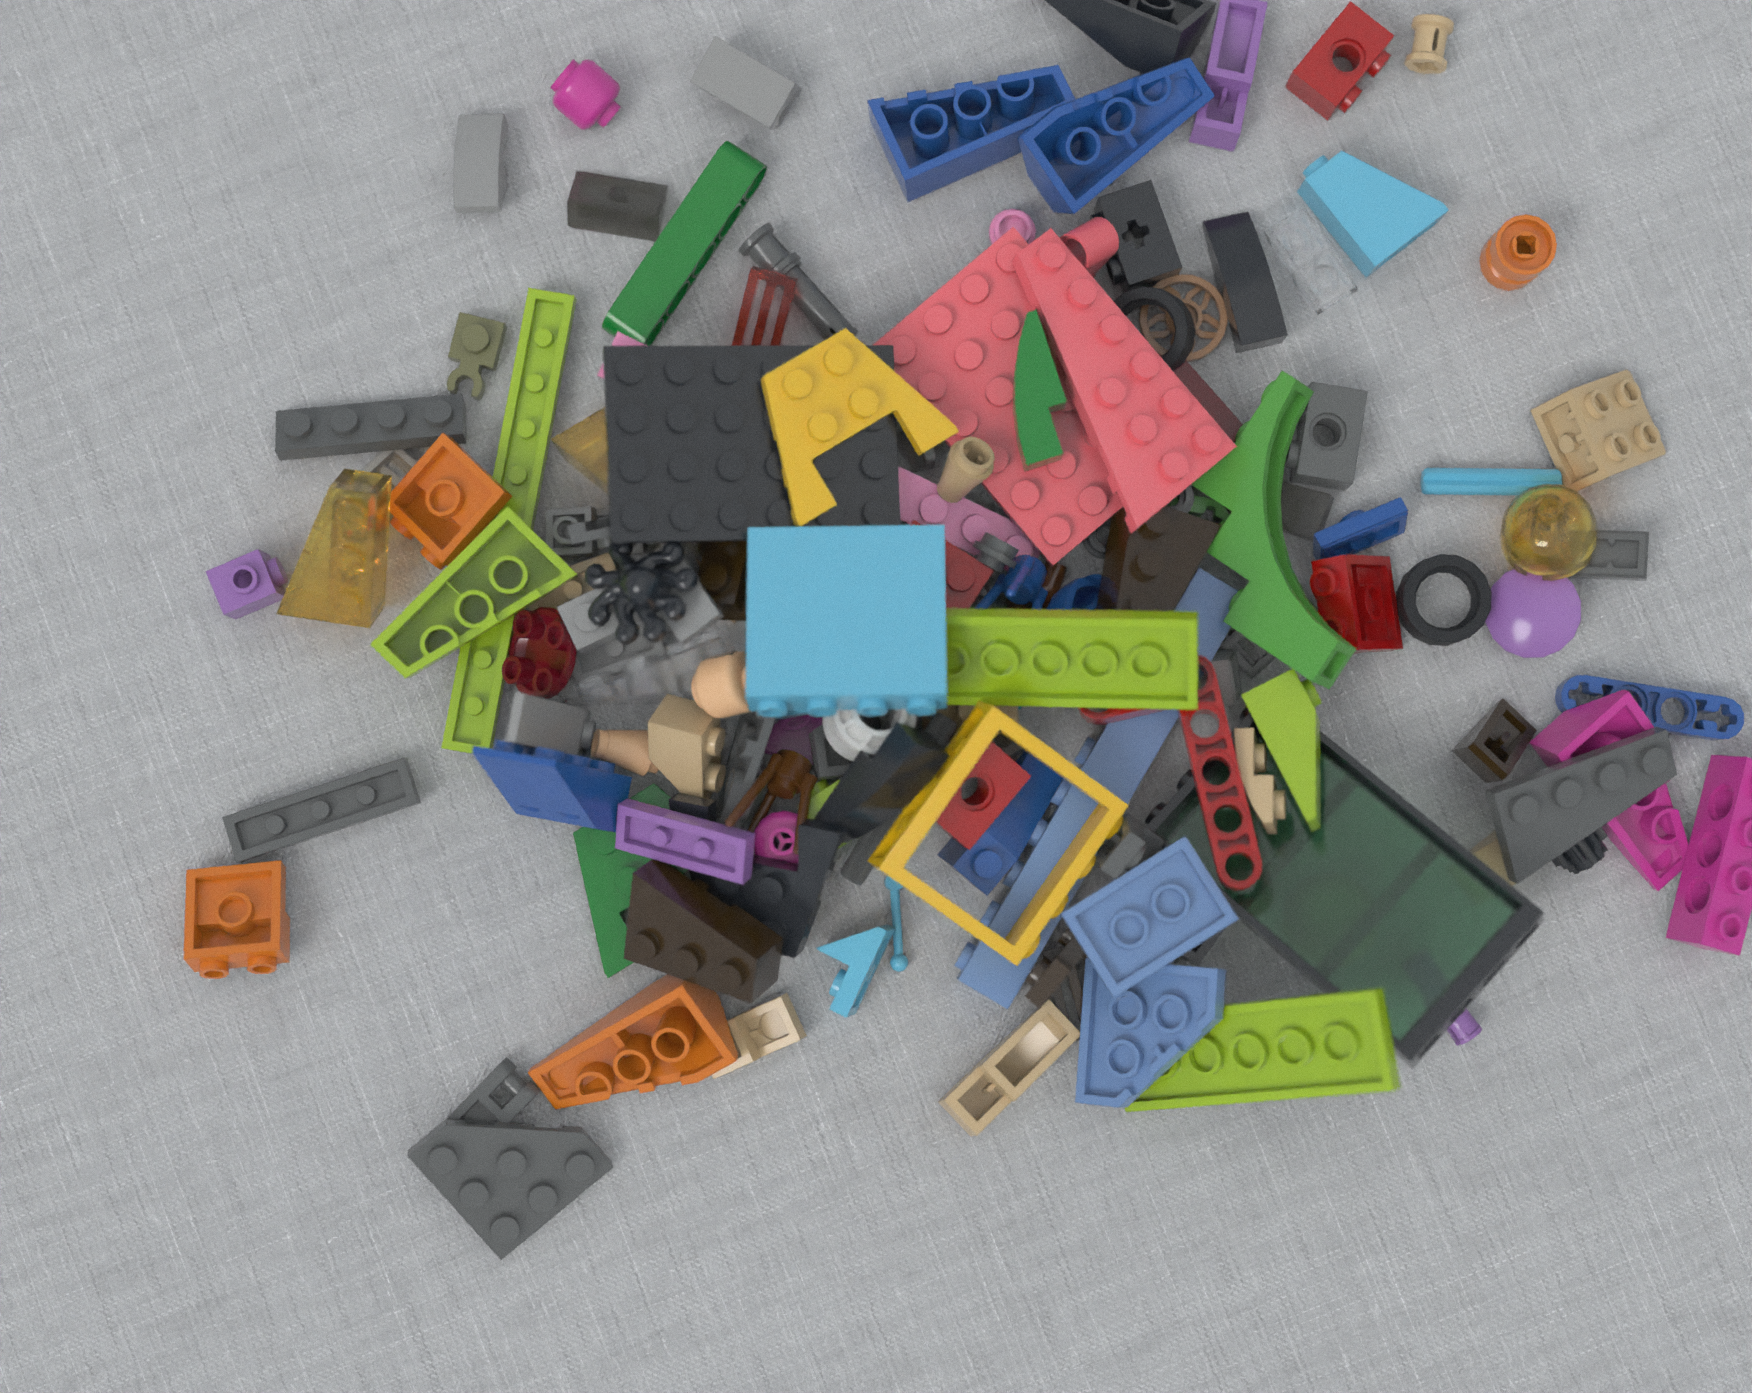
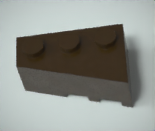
(1153, 562)
(696, 936)

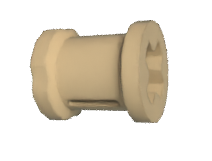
(1429, 44)

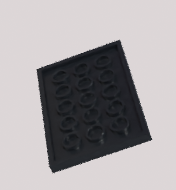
(699, 455)

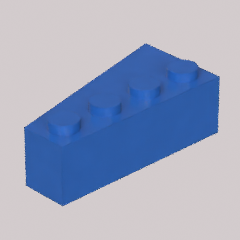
(962, 129)

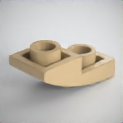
(1261, 790)

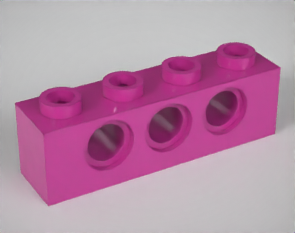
(1716, 876)

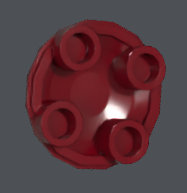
(539, 653)

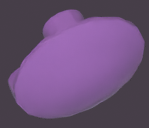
(1533, 614)

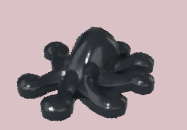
(642, 589)

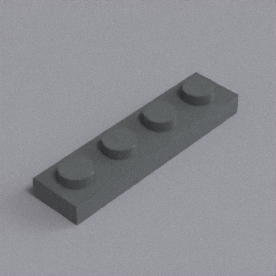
(369, 426)
(321, 810)

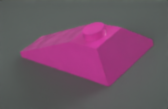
(1651, 829)

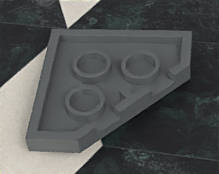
(508, 1174)

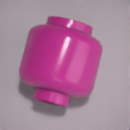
(586, 94)
(771, 827)

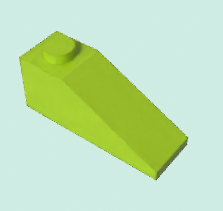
(1291, 731)

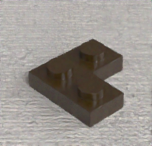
(1049, 974)

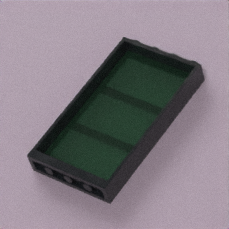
(1365, 895)

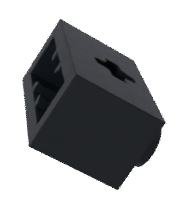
(1140, 212)

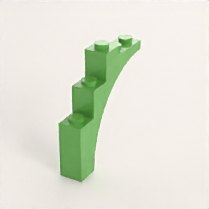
(1252, 543)

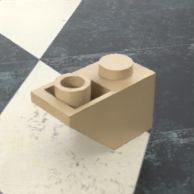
(687, 746)

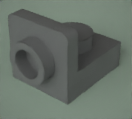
(1128, 847)

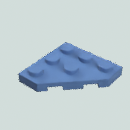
(1142, 1030)

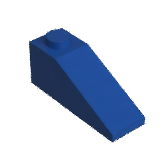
(1009, 833)

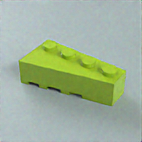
(477, 591)

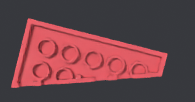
(1126, 395)

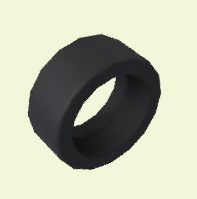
(1176, 309)
(1479, 604)

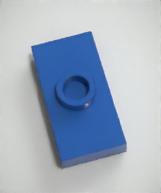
(1361, 530)

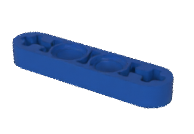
(1651, 699)

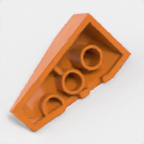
(651, 1040)

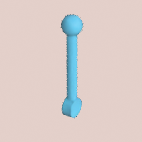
(898, 961)

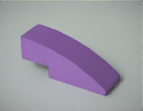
(1229, 72)

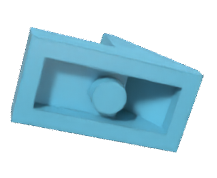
(862, 955)

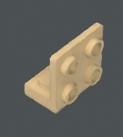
(1598, 430)

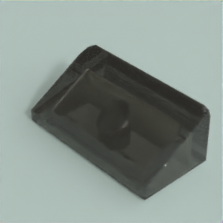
(616, 206)

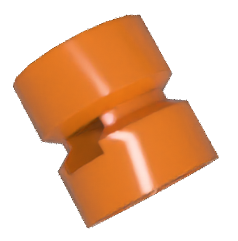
(1518, 252)

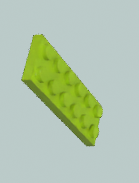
(1072, 658)
(1284, 1053)

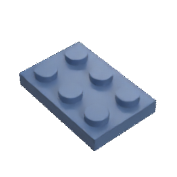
(1149, 916)

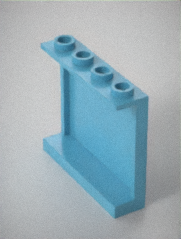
(846, 619)

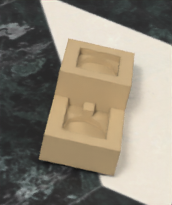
(763, 1031)

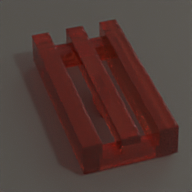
(748, 300)

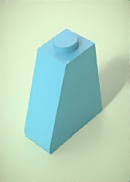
(1367, 209)

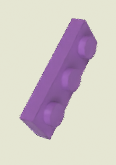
(685, 841)

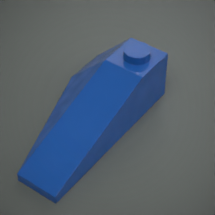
(1099, 136)

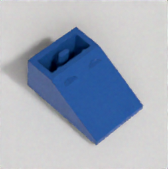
(555, 784)

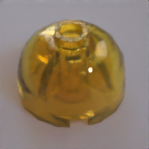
(1548, 532)

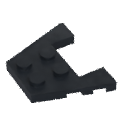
(779, 891)

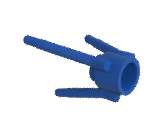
(1020, 584)

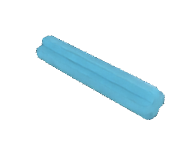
(1484, 480)

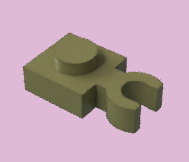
(475, 346)

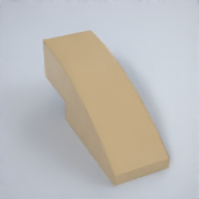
(1009, 1068)

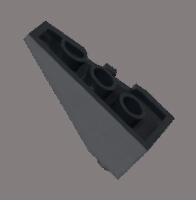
(1141, 32)

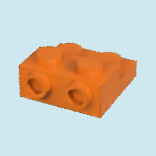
(445, 501)
(236, 919)

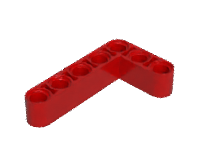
(1210, 797)

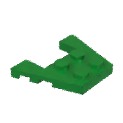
(608, 882)

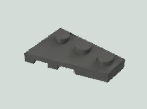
(743, 763)

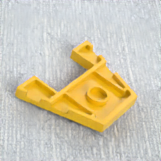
(831, 397)

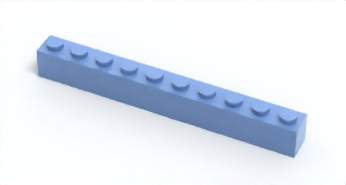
(1116, 762)

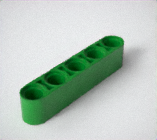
(685, 245)

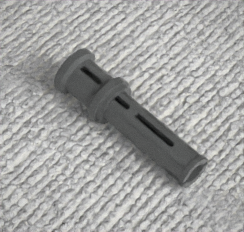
(773, 256)

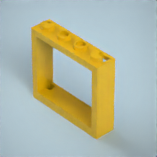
(926, 807)

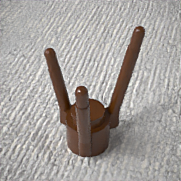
(786, 775)

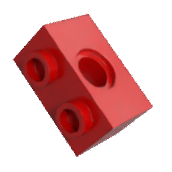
(1350, 36)
(997, 784)

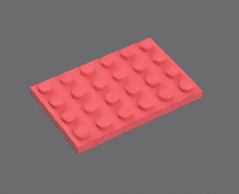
(962, 360)

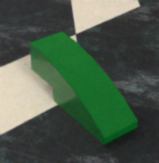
(1035, 396)

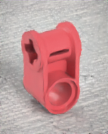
(1092, 243)

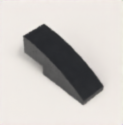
(1244, 282)
(884, 782)

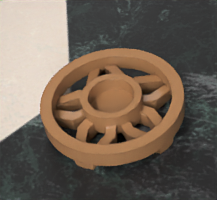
(1196, 311)

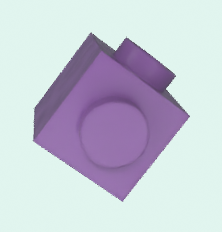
(248, 583)

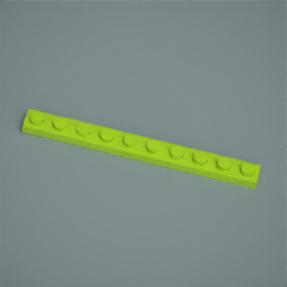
(520, 471)

